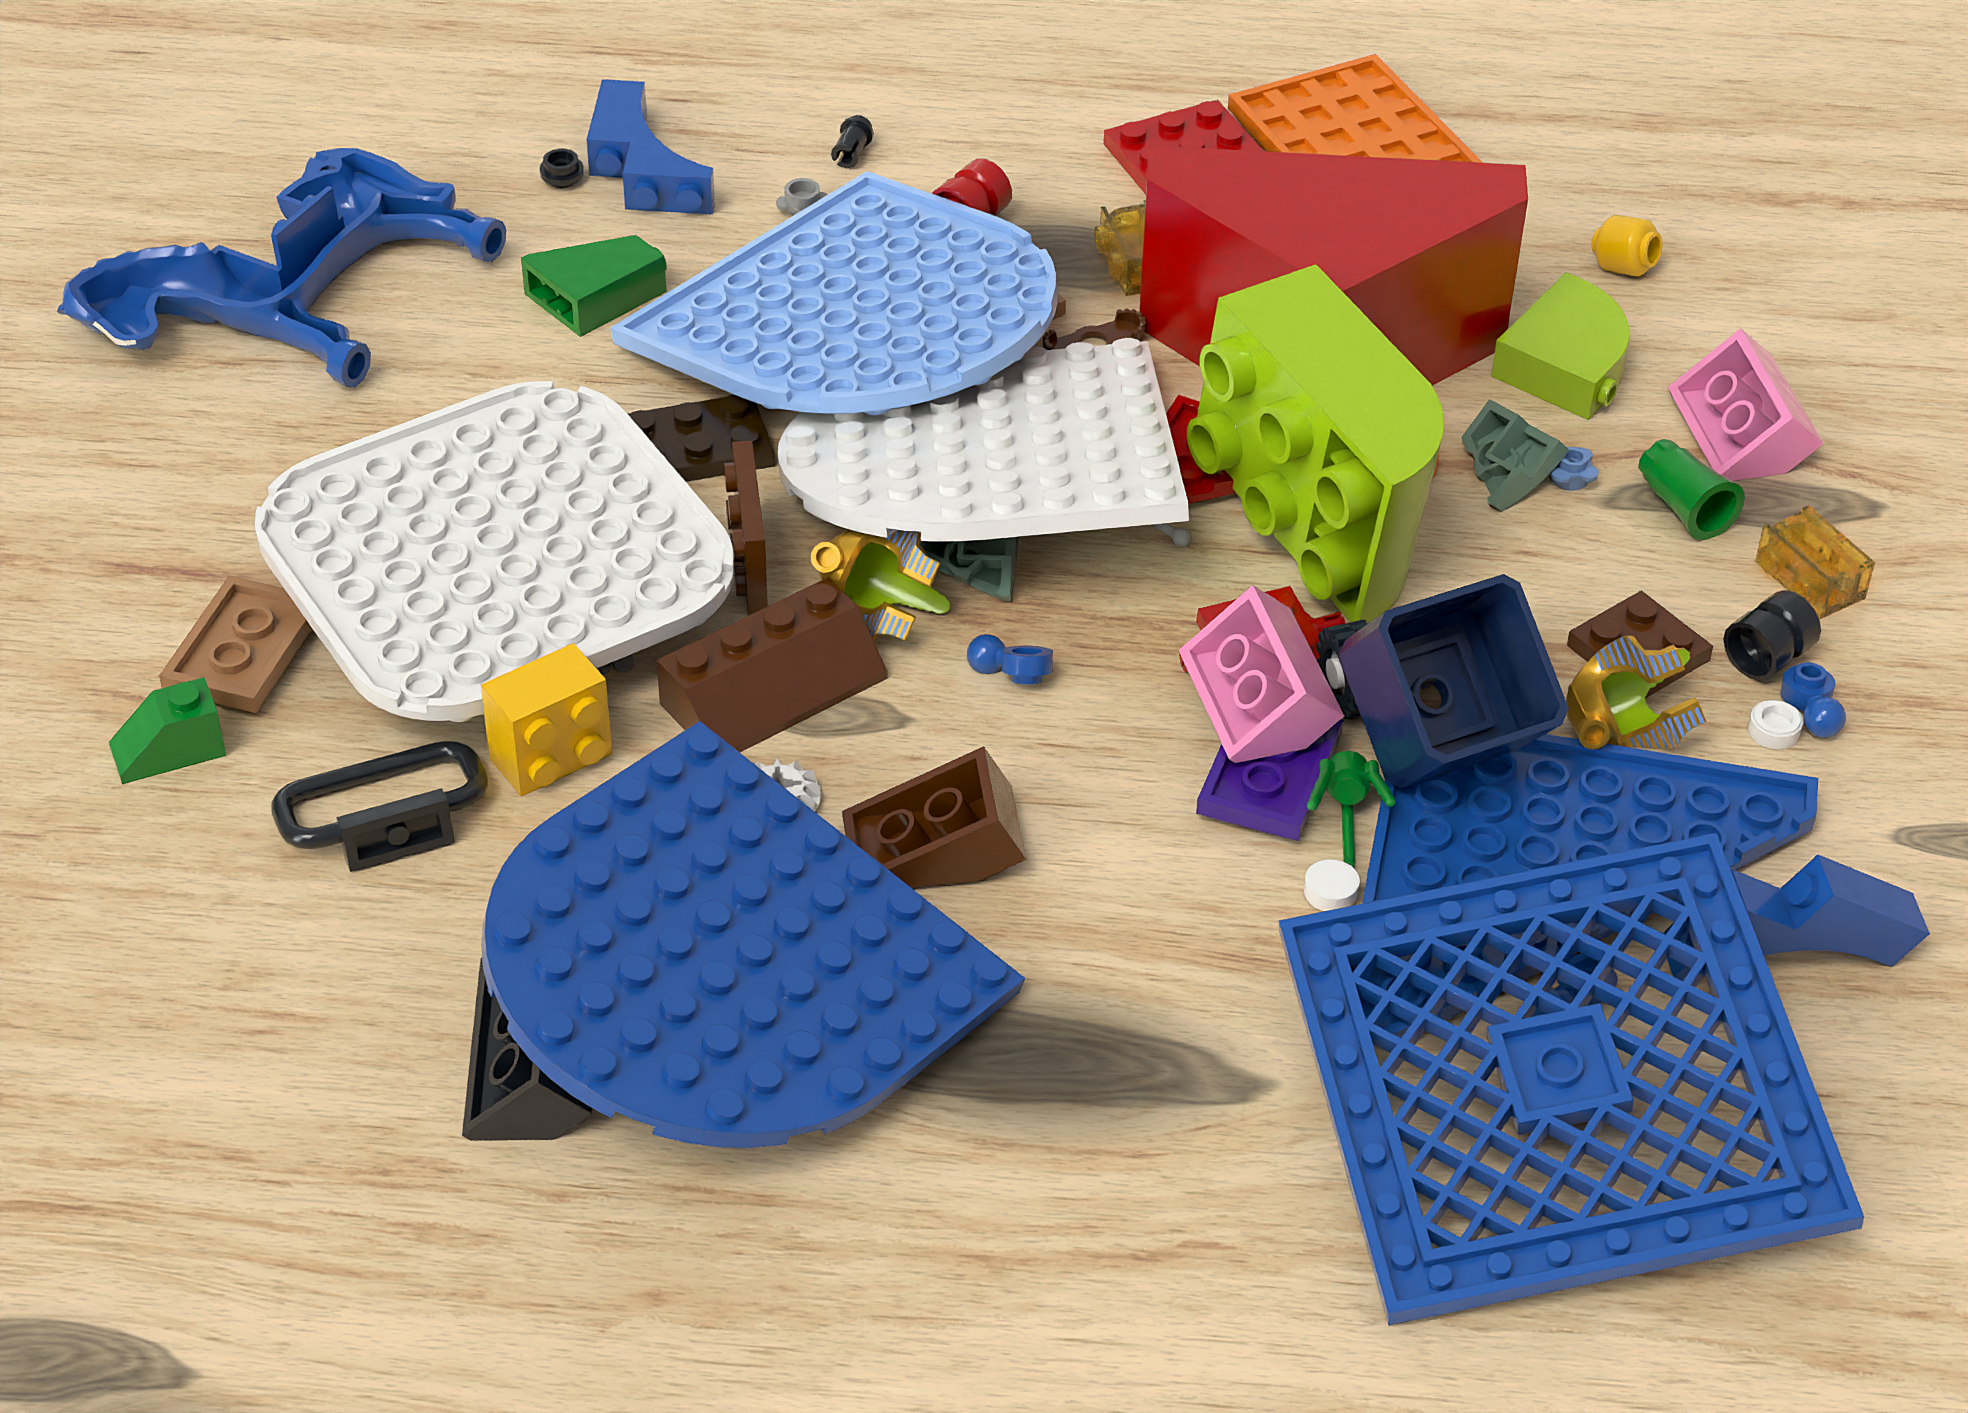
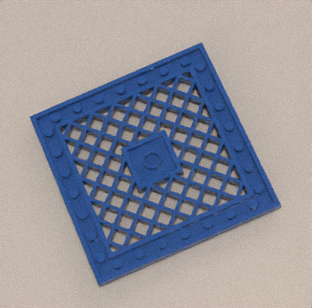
(1560, 1074)

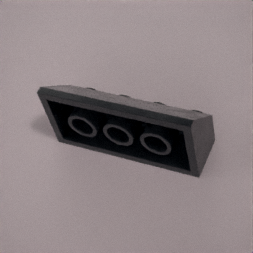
(505, 1089)

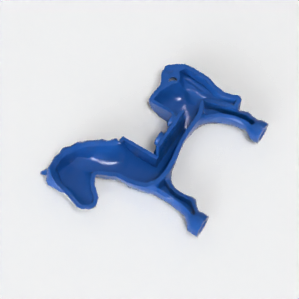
(333, 218)

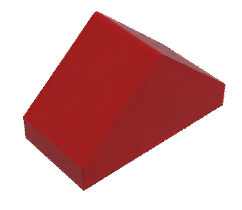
(1407, 240)

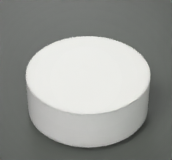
(1775, 724)
(1331, 885)

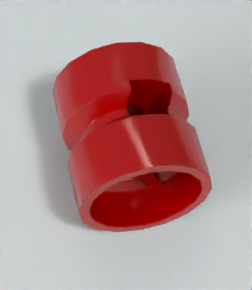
(978, 186)

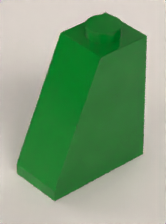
(594, 280)

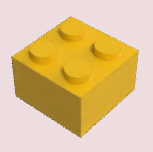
(547, 719)

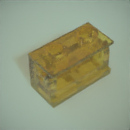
(1122, 243)
(1815, 561)

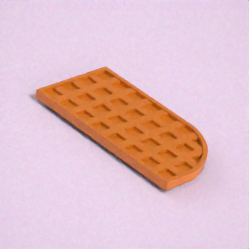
(1347, 112)

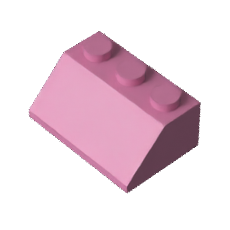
(1744, 411)
(1260, 679)

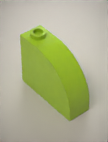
(1567, 347)

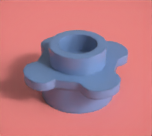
(1575, 470)

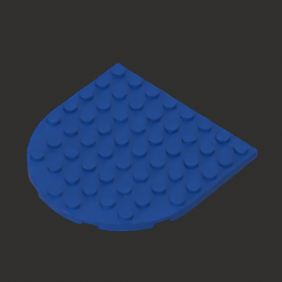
(724, 956)

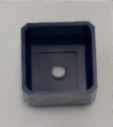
(1483, 660)

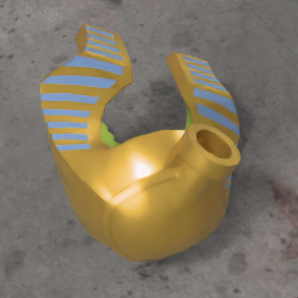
(881, 573)
(1610, 701)

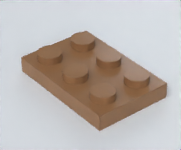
(240, 644)

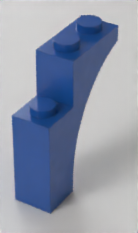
(626, 148)
(1828, 910)

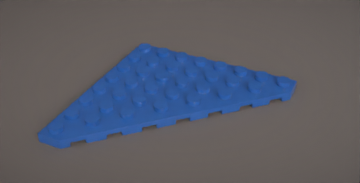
(1565, 806)

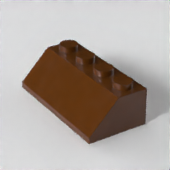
(772, 667)

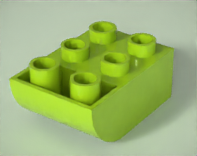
(1320, 434)

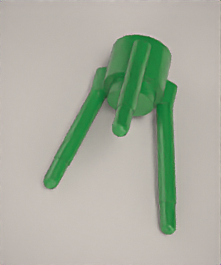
(1348, 782)

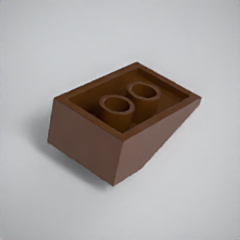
(942, 824)

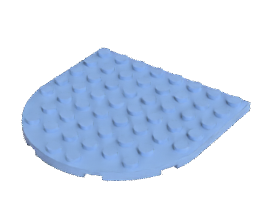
(857, 305)

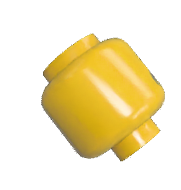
(1627, 245)

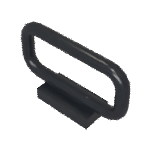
(390, 828)

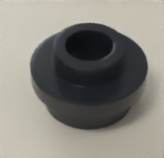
(561, 168)

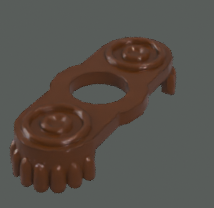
(1126, 325)

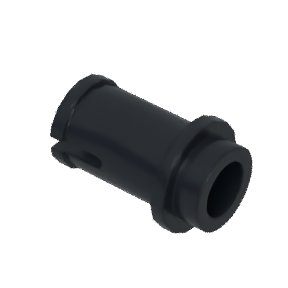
(855, 135)

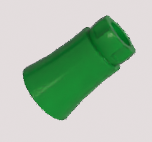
(1694, 491)

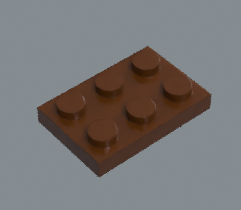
(747, 527)

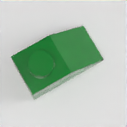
(168, 732)

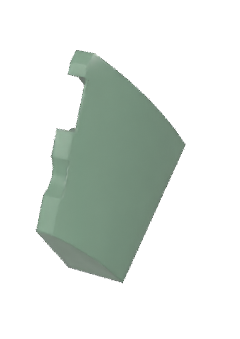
(1510, 454)
(979, 563)

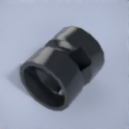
(1772, 635)

